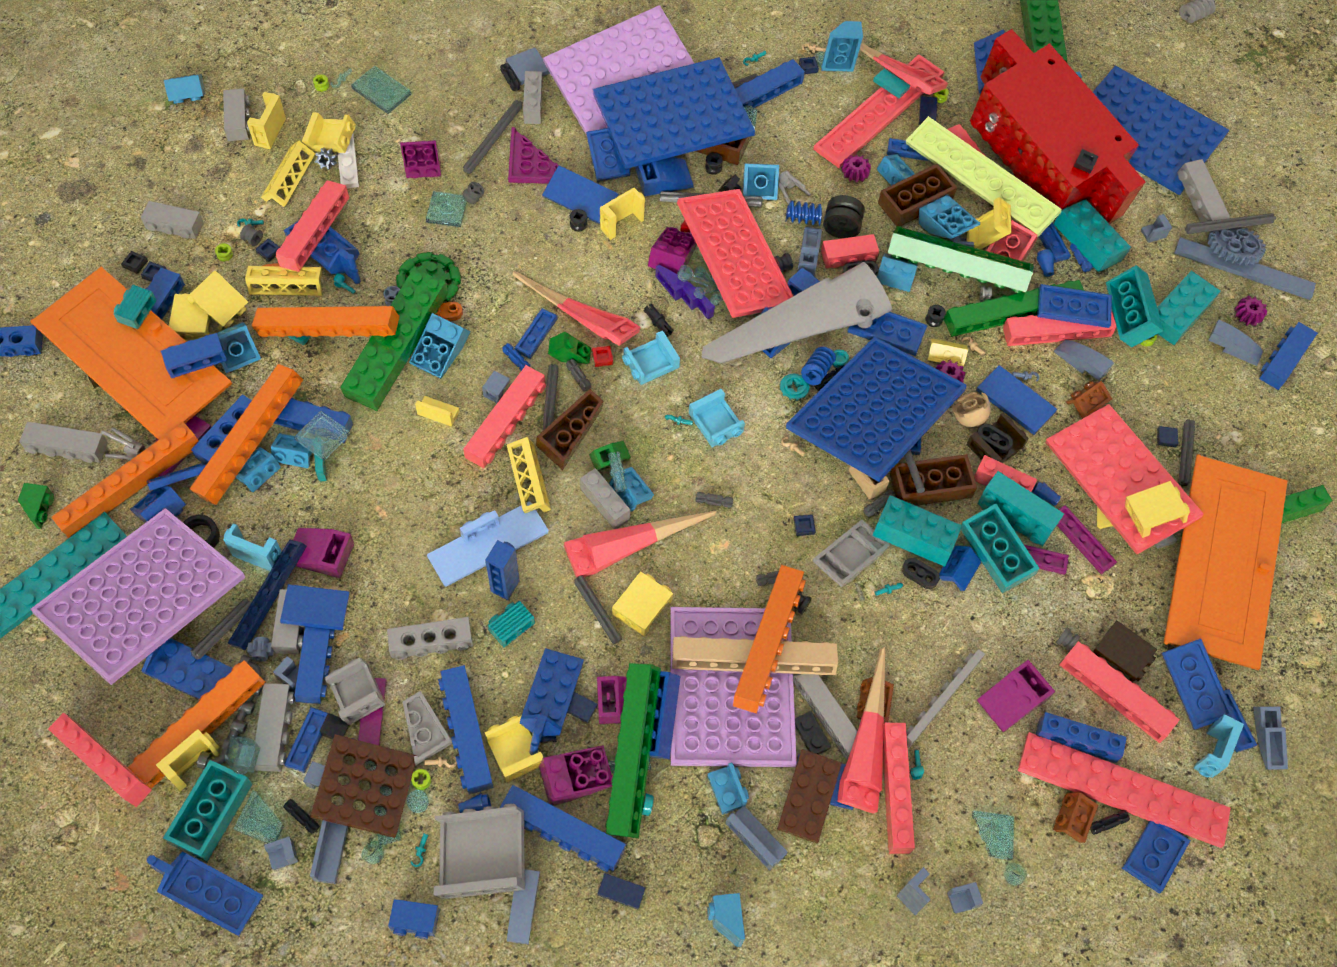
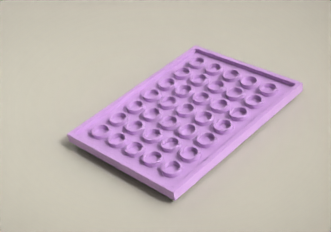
(614, 55)
(137, 595)
(706, 722)

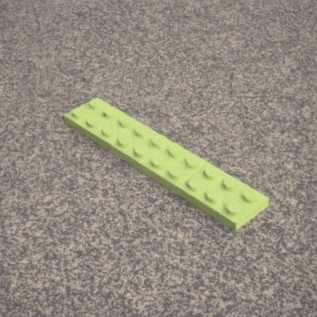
(982, 175)

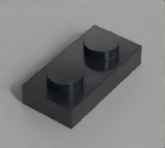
(811, 733)

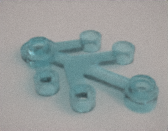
(686, 273)

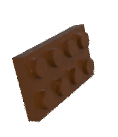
(809, 796)

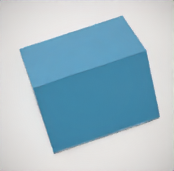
(761, 180)

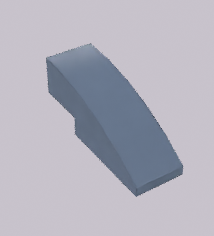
(810, 249)
(1235, 342)
(1084, 359)
(1271, 737)
(523, 909)

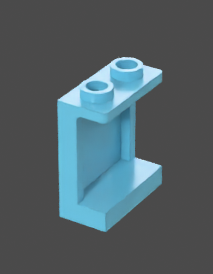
(652, 359)
(715, 418)
(260, 556)
(1227, 732)

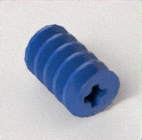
(804, 212)
(818, 365)

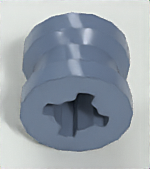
(390, 292)

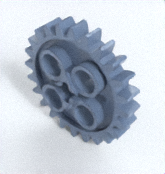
(1237, 245)

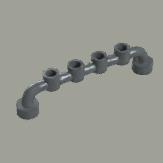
(238, 724)

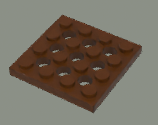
(372, 798)

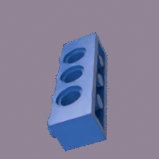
(20, 341)
(215, 436)
(1082, 737)

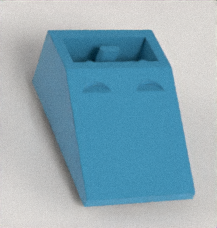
(946, 218)
(439, 345)

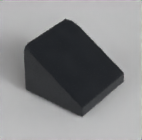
(333, 725)

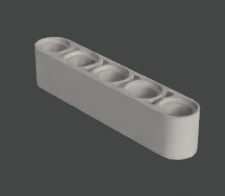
(827, 711)

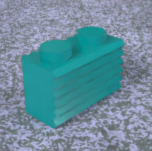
(134, 307)
(510, 623)

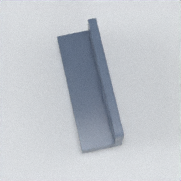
(756, 837)
(328, 852)
(912, 895)

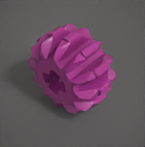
(856, 168)
(1250, 311)
(952, 370)

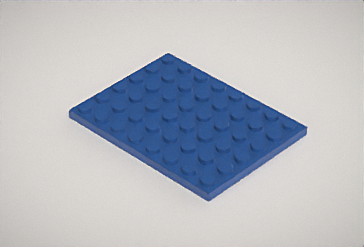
(673, 112)
(1161, 125)
(876, 408)

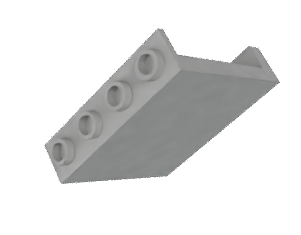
(481, 852)

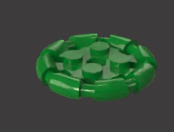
(425, 259)

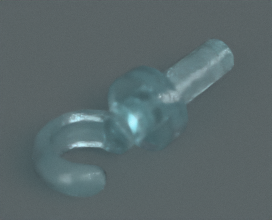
(341, 78)

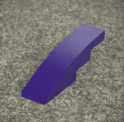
(684, 290)

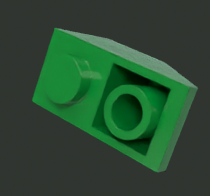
(566, 347)
(600, 456)
(36, 501)

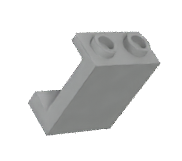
(355, 690)

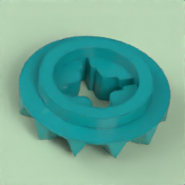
(786, 384)

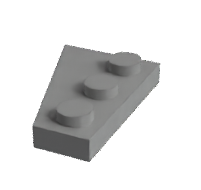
(424, 728)

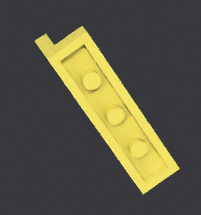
(282, 172)
(283, 277)
(535, 473)

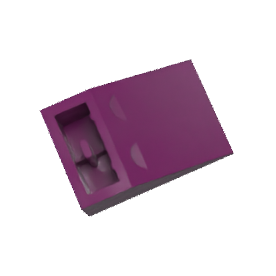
(421, 159)
(672, 249)
(325, 550)
(1016, 696)
(610, 698)
(575, 774)

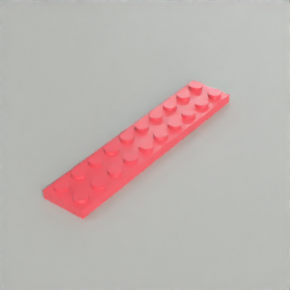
(869, 119)
(1125, 789)

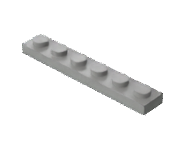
(947, 692)

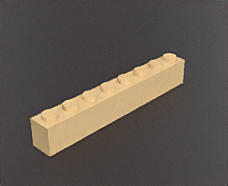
(732, 655)

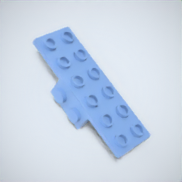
(479, 536)

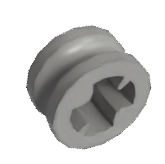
(985, 293)

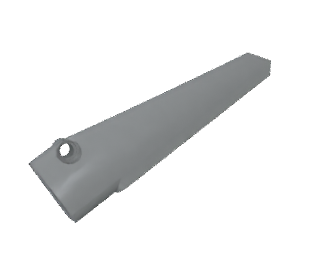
(828, 305)

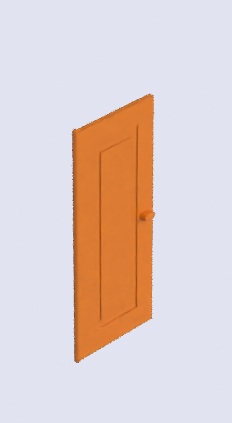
(127, 359)
(1227, 562)

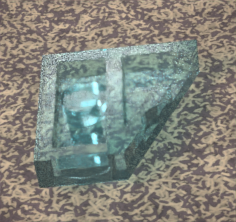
(259, 821)
(997, 833)

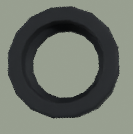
(197, 520)

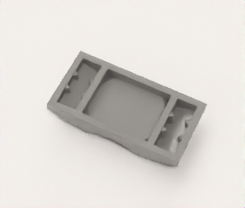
(851, 553)

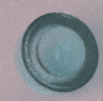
(376, 856)
(1013, 878)

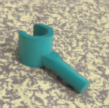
(339, 282)
(918, 771)

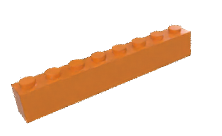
(326, 321)
(246, 434)
(126, 480)
(769, 639)
(205, 716)

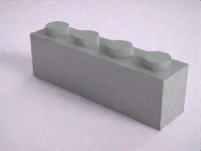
(1202, 191)
(63, 442)
(273, 726)

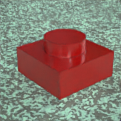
(602, 356)

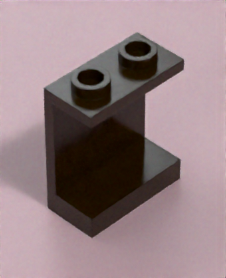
(1007, 426)
(1126, 650)

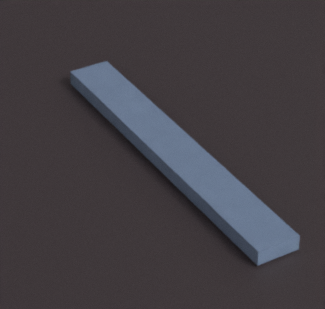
(1256, 272)

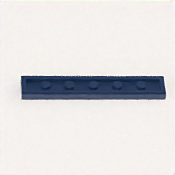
(267, 594)

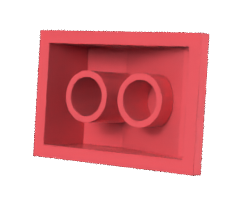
(1016, 244)

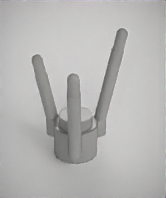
(787, 180)
(131, 448)

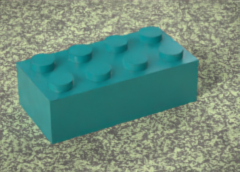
(1092, 235)
(1134, 306)
(1185, 306)
(1021, 508)
(917, 530)
(999, 548)
(208, 810)

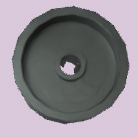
(843, 216)

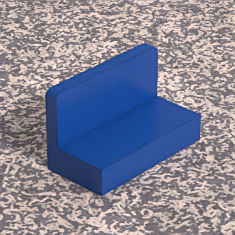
(960, 566)

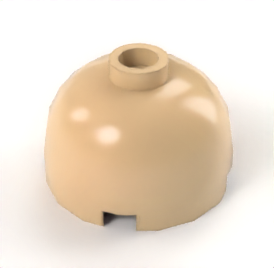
(972, 409)

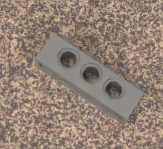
(419, 633)

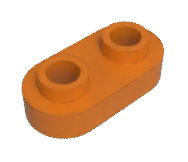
(448, 314)

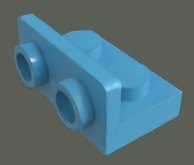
(894, 169)
(290, 452)
(258, 469)
(637, 490)
(728, 789)

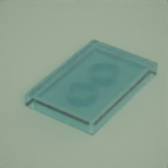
(381, 89)

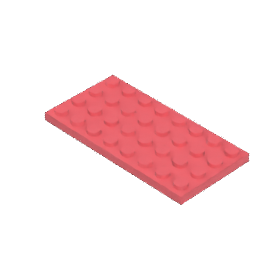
(735, 252)
(1115, 464)

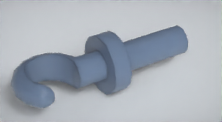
(1025, 375)

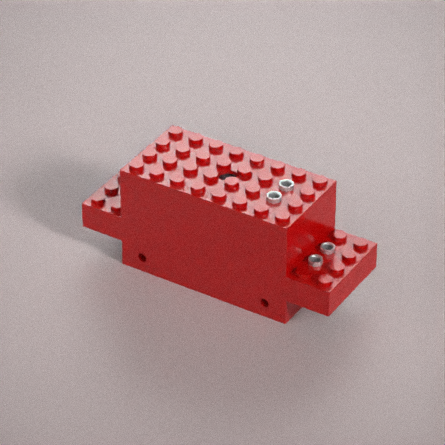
(1041, 119)

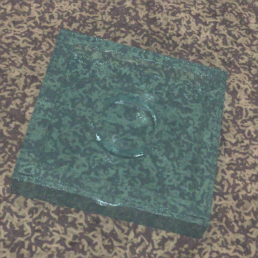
(446, 209)
(322, 435)

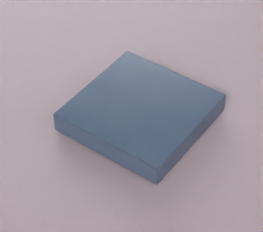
(526, 61)

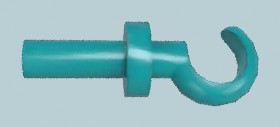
(754, 58)
(250, 221)
(679, 420)
(888, 589)
(420, 849)

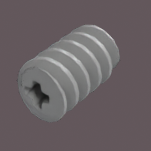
(1197, 10)

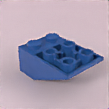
(664, 175)

